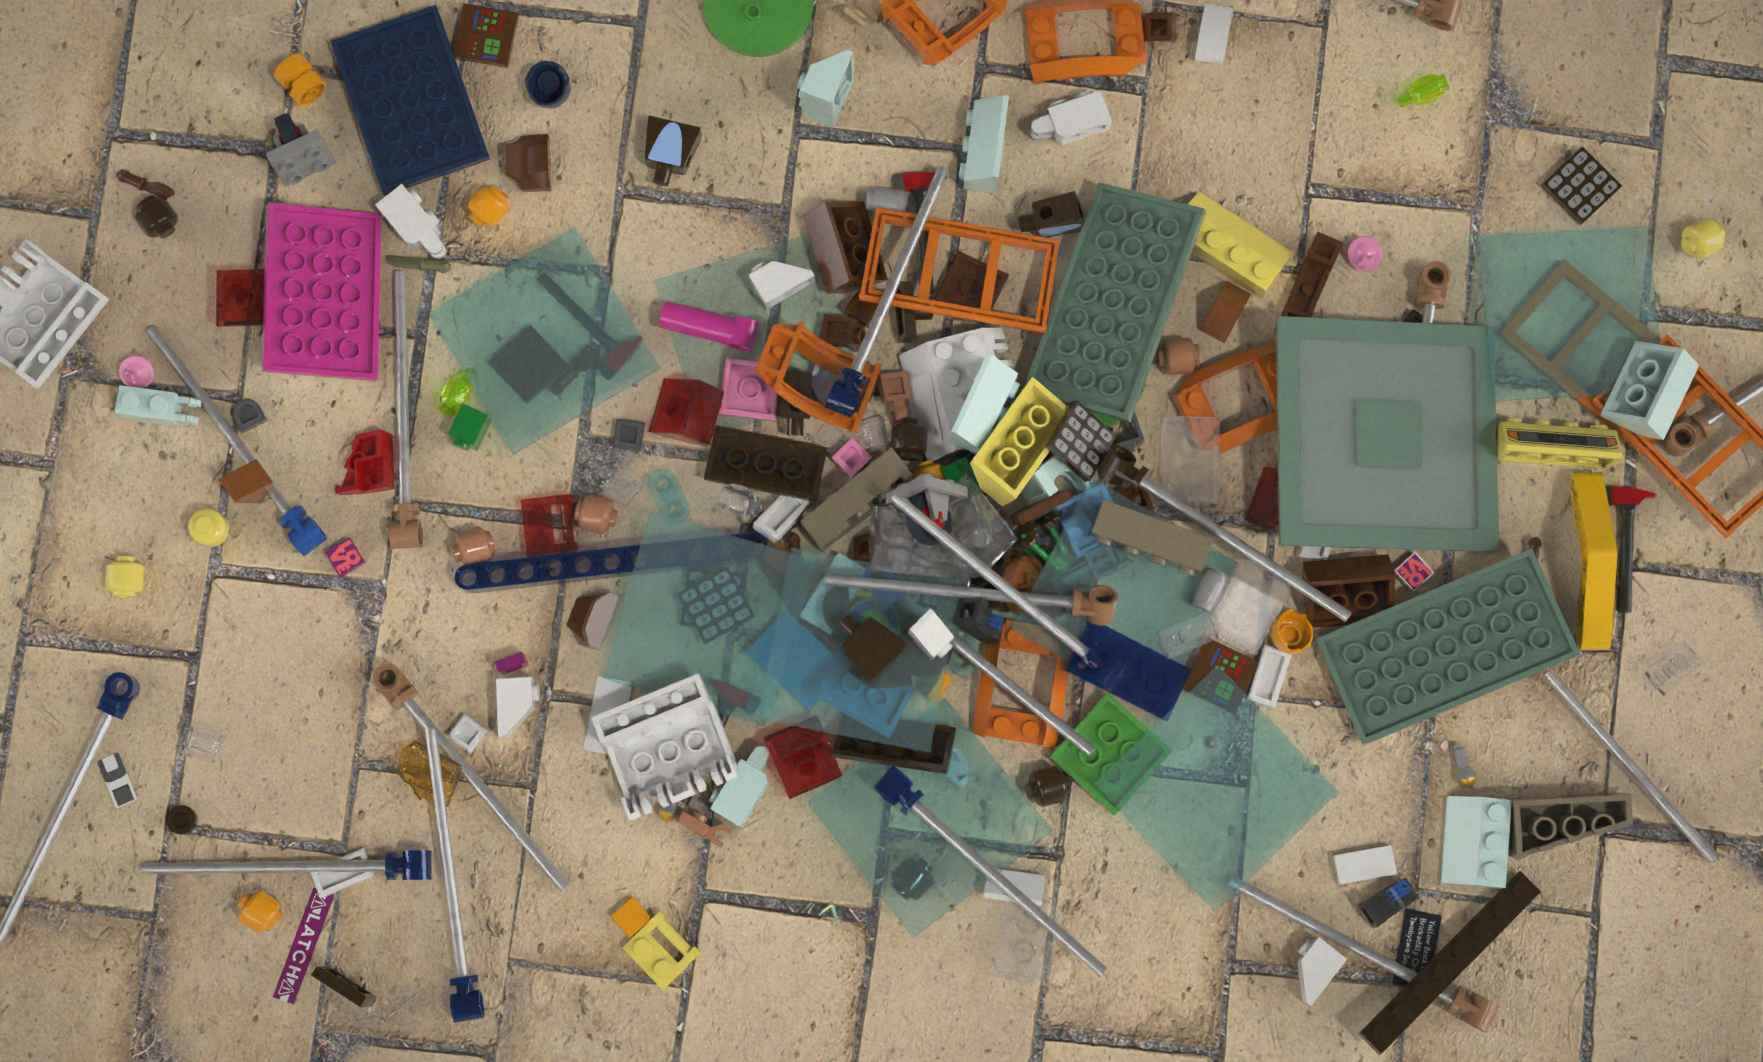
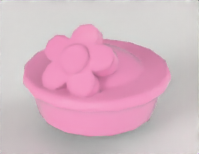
(1364, 253)
(136, 371)

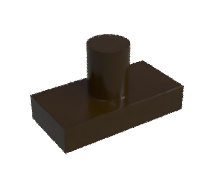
(906, 317)

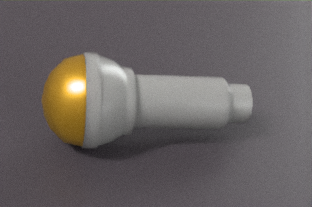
(1466, 776)
(669, 812)

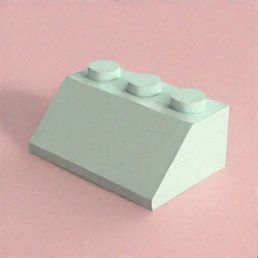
(826, 88)
(984, 144)
(1650, 389)
(984, 404)
(1476, 842)

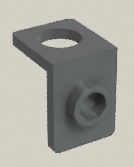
(1137, 441)

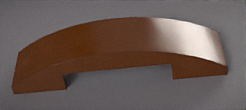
(1312, 276)

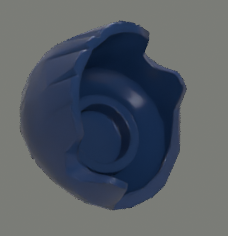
(548, 84)

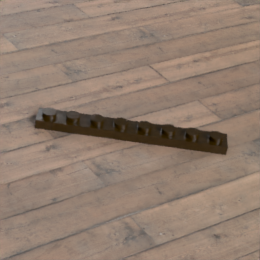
(1449, 963)

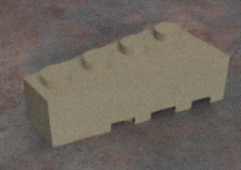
(855, 500)
(1152, 538)
(1556, 820)

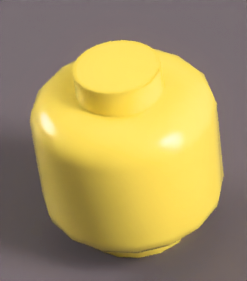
(1702, 238)
(208, 527)
(124, 577)

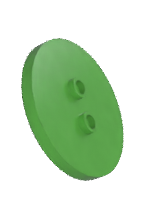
(758, 26)

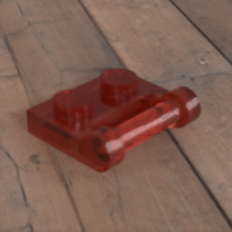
(540, 528)

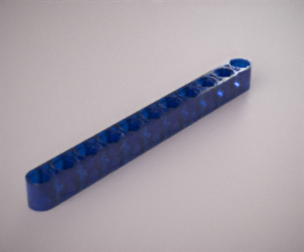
(569, 568)

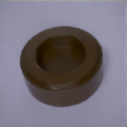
(182, 820)

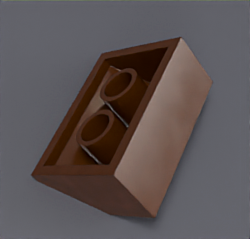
(841, 244)
(1357, 583)

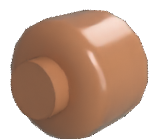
(1179, 356)
(596, 513)
(473, 546)

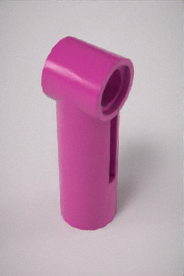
(733, 331)

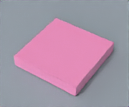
(746, 392)

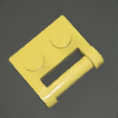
(654, 957)

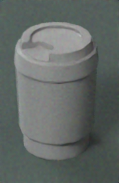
(886, 198)
(1210, 589)

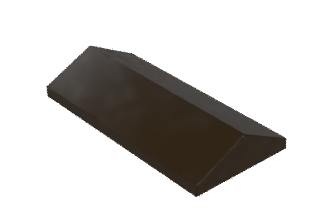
(766, 463)
(878, 753)

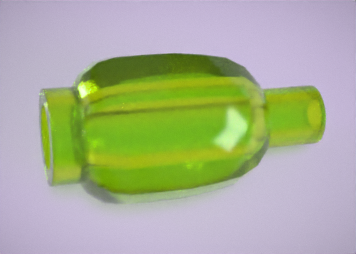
(1425, 90)
(454, 394)

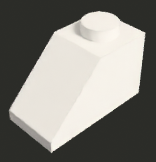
(779, 281)
(931, 635)
(515, 703)
(1317, 967)

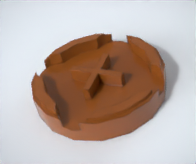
(1022, 575)

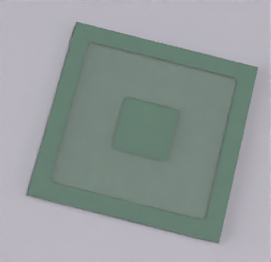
(1385, 435)

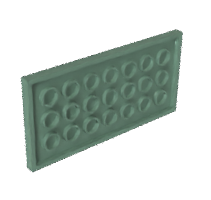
(1115, 299)
(1448, 647)

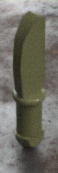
(417, 263)

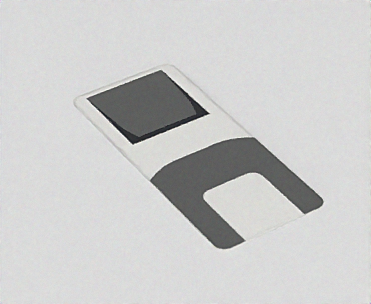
(117, 780)

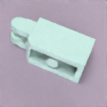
(154, 406)
(742, 793)

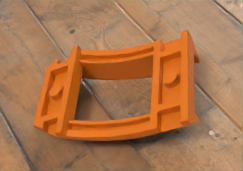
(925, 34)
(1045, 44)
(778, 355)
(1193, 402)
(1011, 723)

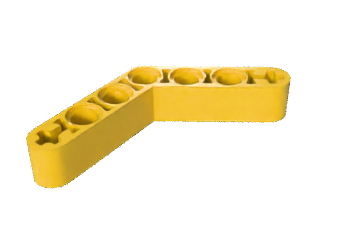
(1597, 560)

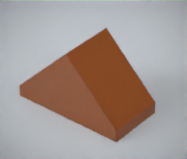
(1225, 312)
(247, 483)

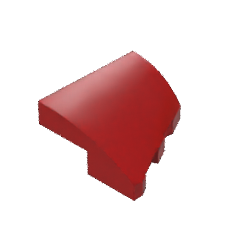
(369, 464)

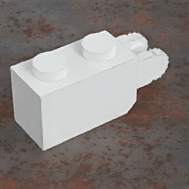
(1073, 119)
(411, 222)

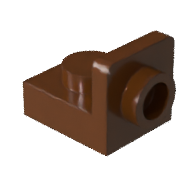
(842, 331)

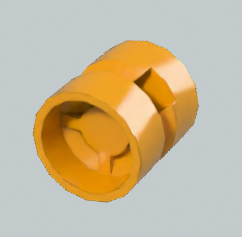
(297, 75)

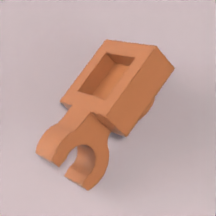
(895, 390)
(697, 823)

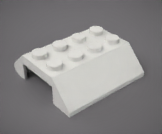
(42, 314)
(953, 368)
(666, 745)

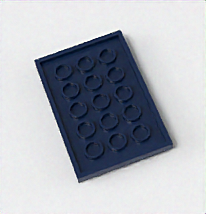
(410, 100)

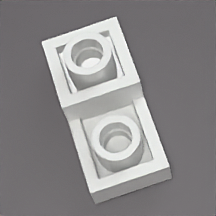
(1214, 34)

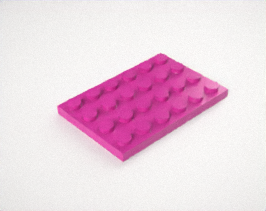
(321, 292)

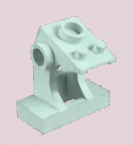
(1042, 481)

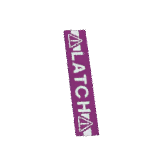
(303, 947)

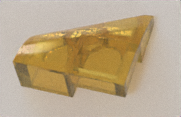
(415, 771)

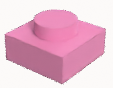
(851, 458)

